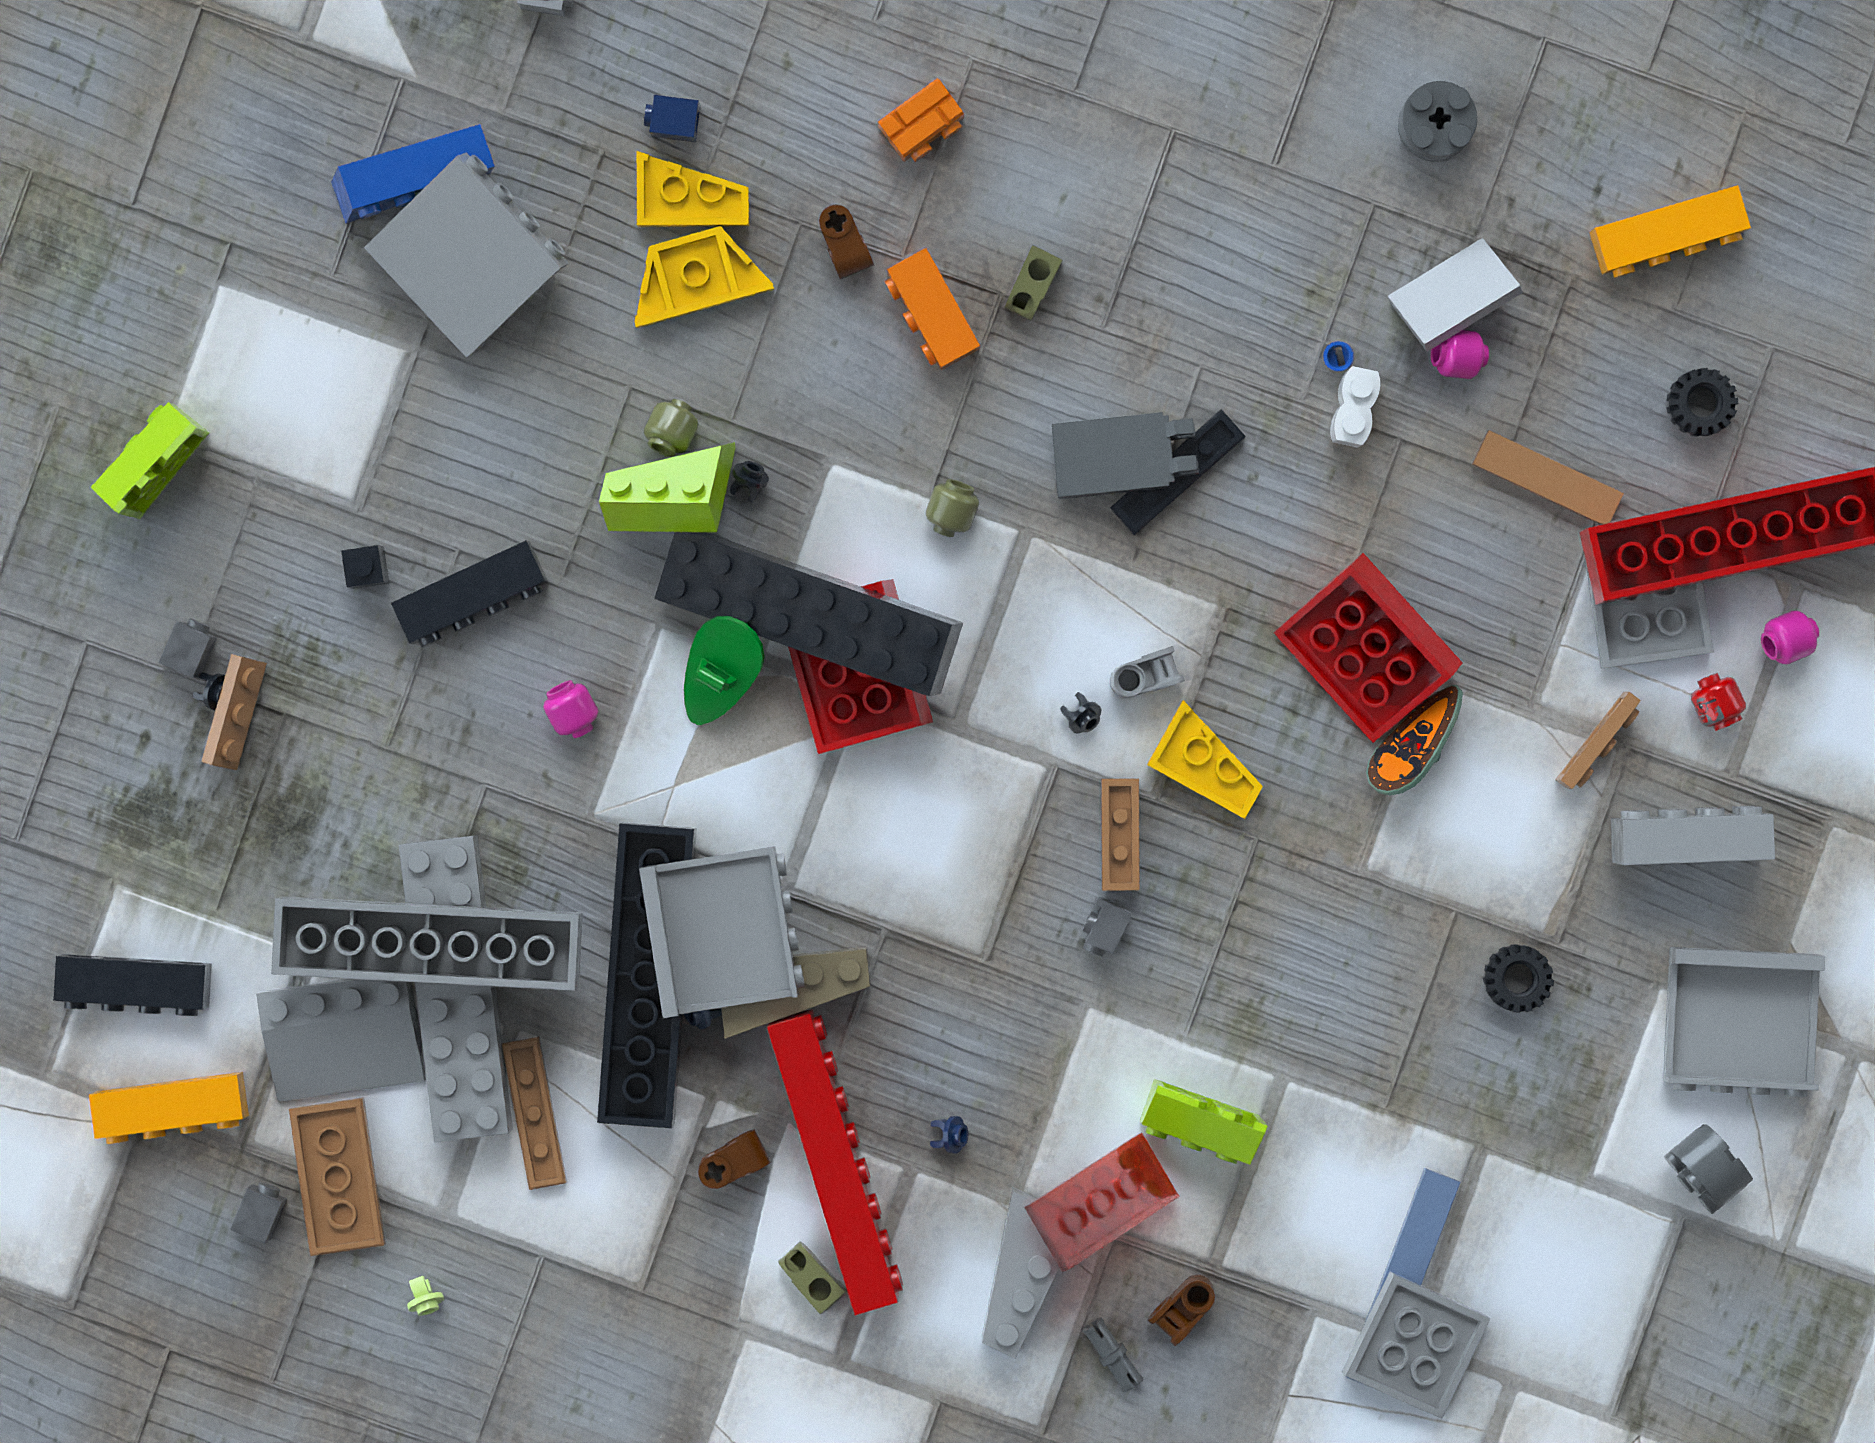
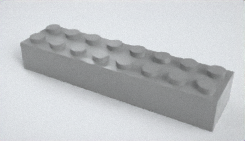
(426, 943)
(457, 1020)

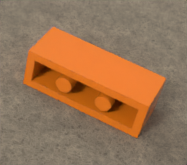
(931, 310)

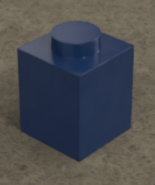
(673, 118)

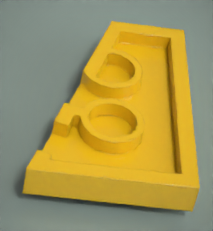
(686, 198)
(1202, 763)

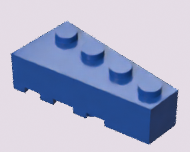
(401, 174)

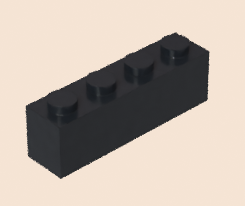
(470, 592)
(132, 983)

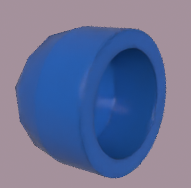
(1331, 358)

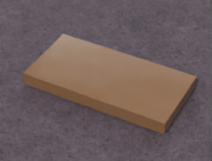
(337, 1176)

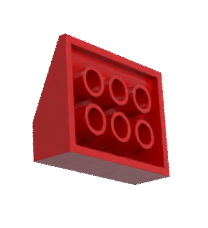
(1368, 648)
(853, 706)

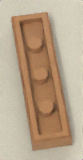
(1547, 478)
(534, 1113)

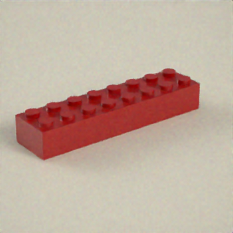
(1731, 536)
(833, 1161)

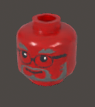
(1718, 701)

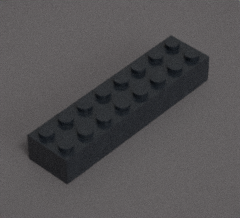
(810, 611)
(639, 1043)

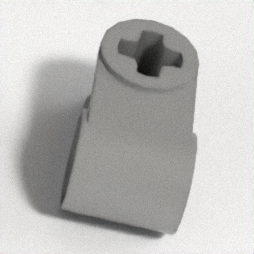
(1148, 673)

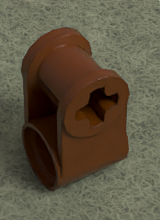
(846, 247)
(739, 1156)
(1182, 1310)

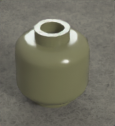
(670, 427)
(952, 507)

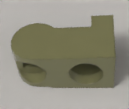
(1033, 282)
(812, 1277)

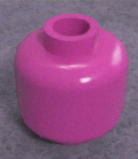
(1460, 355)
(1790, 637)
(570, 709)

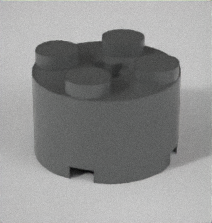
(1452, 105)
(1708, 1168)

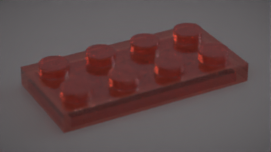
(1101, 1202)

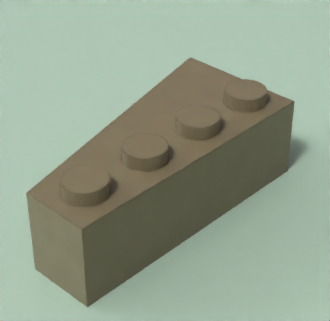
(826, 978)

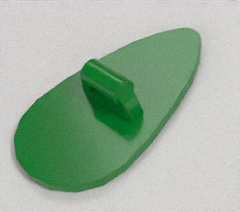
(720, 667)

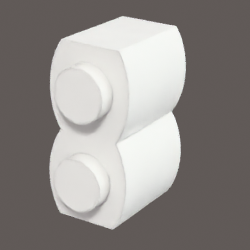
(1354, 417)

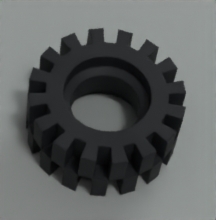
(1724, 398)
(1540, 985)

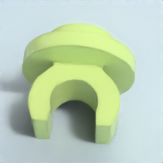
(425, 1300)

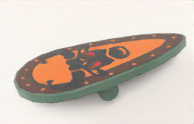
(1414, 743)

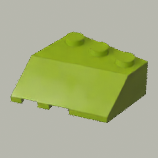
(150, 461)
(669, 493)
(1202, 1123)

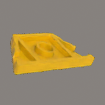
(695, 276)

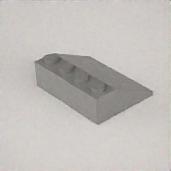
(340, 1037)

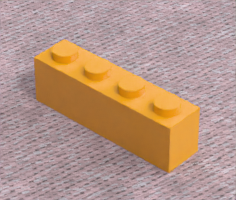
(1670, 230)
(169, 1105)

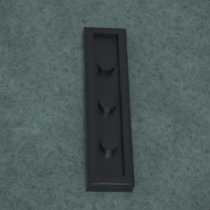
(1210, 445)

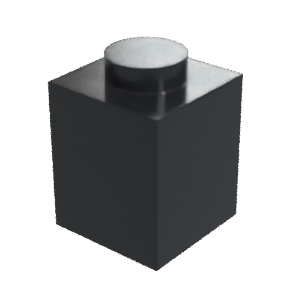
(365, 566)

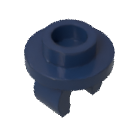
(954, 1134)

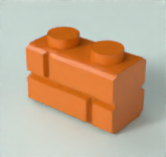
(921, 121)

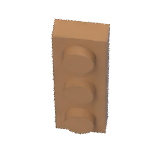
(234, 712)
(1599, 741)
(1120, 834)

